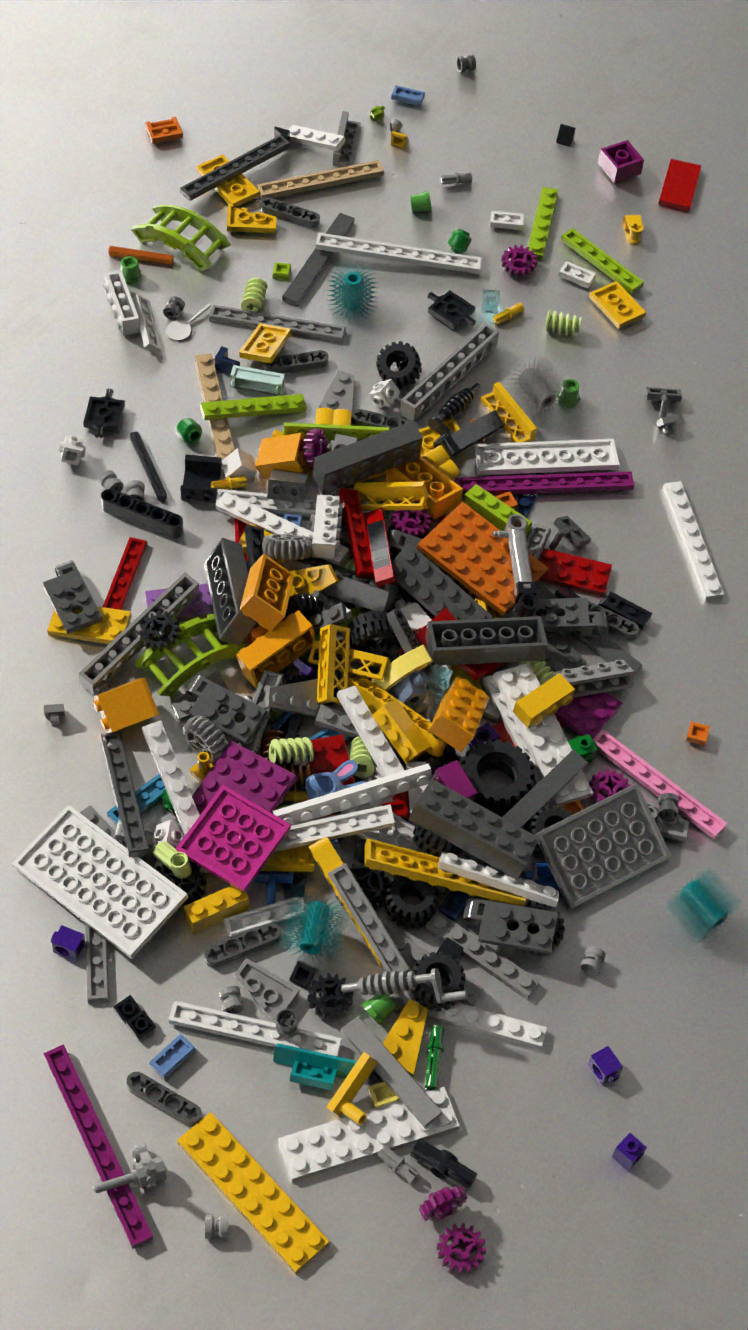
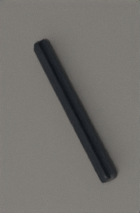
(148, 466)

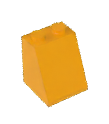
(282, 454)
(125, 705)

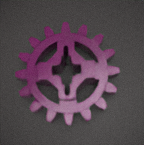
(519, 261)
(315, 445)
(411, 521)
(611, 784)
(443, 1203)
(459, 1239)

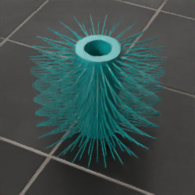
(352, 291)
(704, 905)
(314, 927)

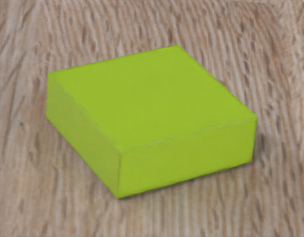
(281, 270)

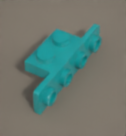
(312, 1067)

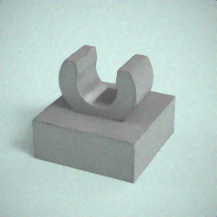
(668, 421)
(54, 711)

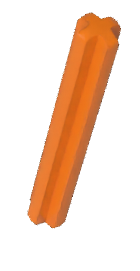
(141, 255)

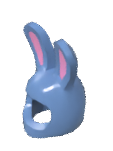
(328, 782)

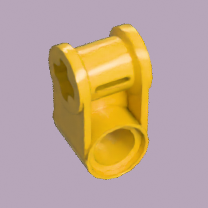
(633, 228)

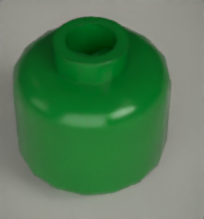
(459, 241)
(188, 430)

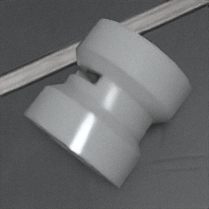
(110, 481)
(136, 489)
(592, 962)
(231, 999)
(211, 1226)

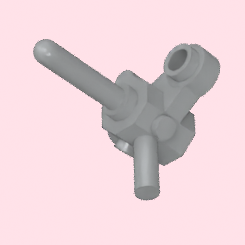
(145, 1173)

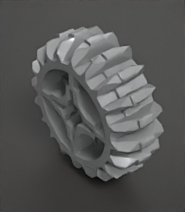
(287, 546)
(205, 737)

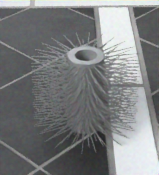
(537, 387)

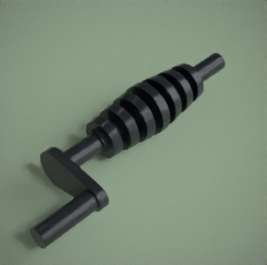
(454, 406)

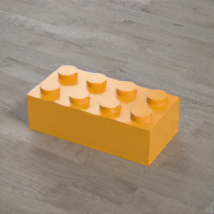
(442, 491)
(267, 592)
(277, 648)
(459, 713)

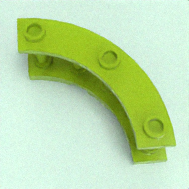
(172, 238)
(189, 629)

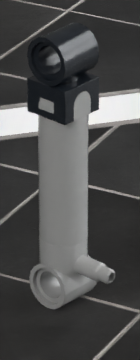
(525, 589)

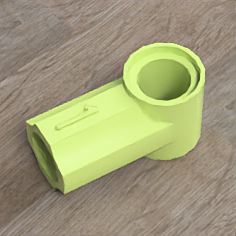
(173, 859)

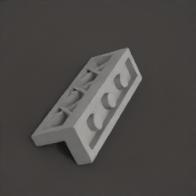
(341, 153)

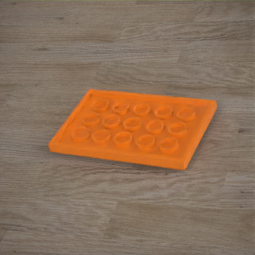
(476, 559)

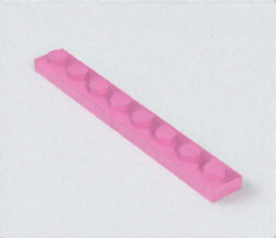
(659, 784)

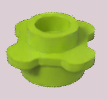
(377, 112)

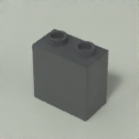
(288, 486)

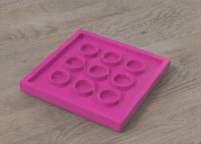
(233, 838)

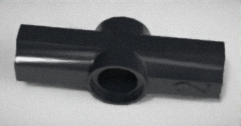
(443, 1164)

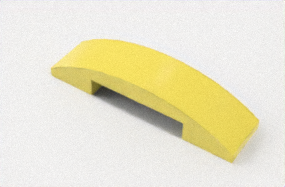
(403, 666)

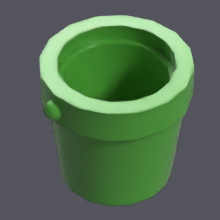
(421, 202)
(130, 270)
(572, 396)
(379, 1007)

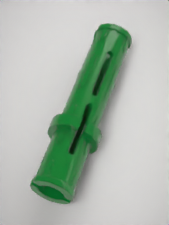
(435, 1050)

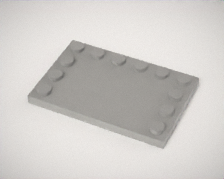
(602, 846)

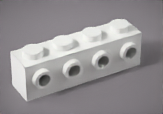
(122, 303)
(326, 527)

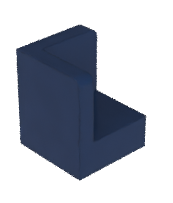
(223, 363)

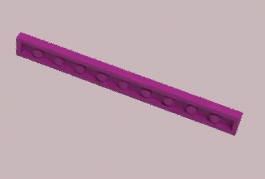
(550, 483)
(97, 1145)

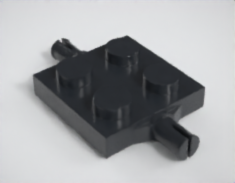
(451, 309)
(104, 413)

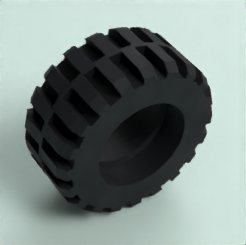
(504, 758)

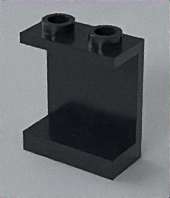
(198, 477)

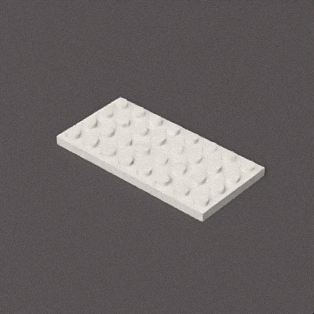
(99, 881)

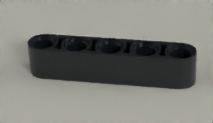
(472, 433)
(142, 513)

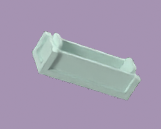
(257, 379)

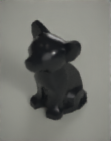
(438, 761)

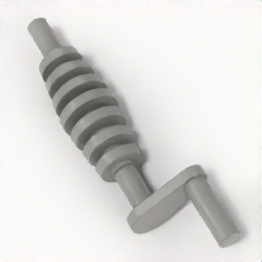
(396, 981)

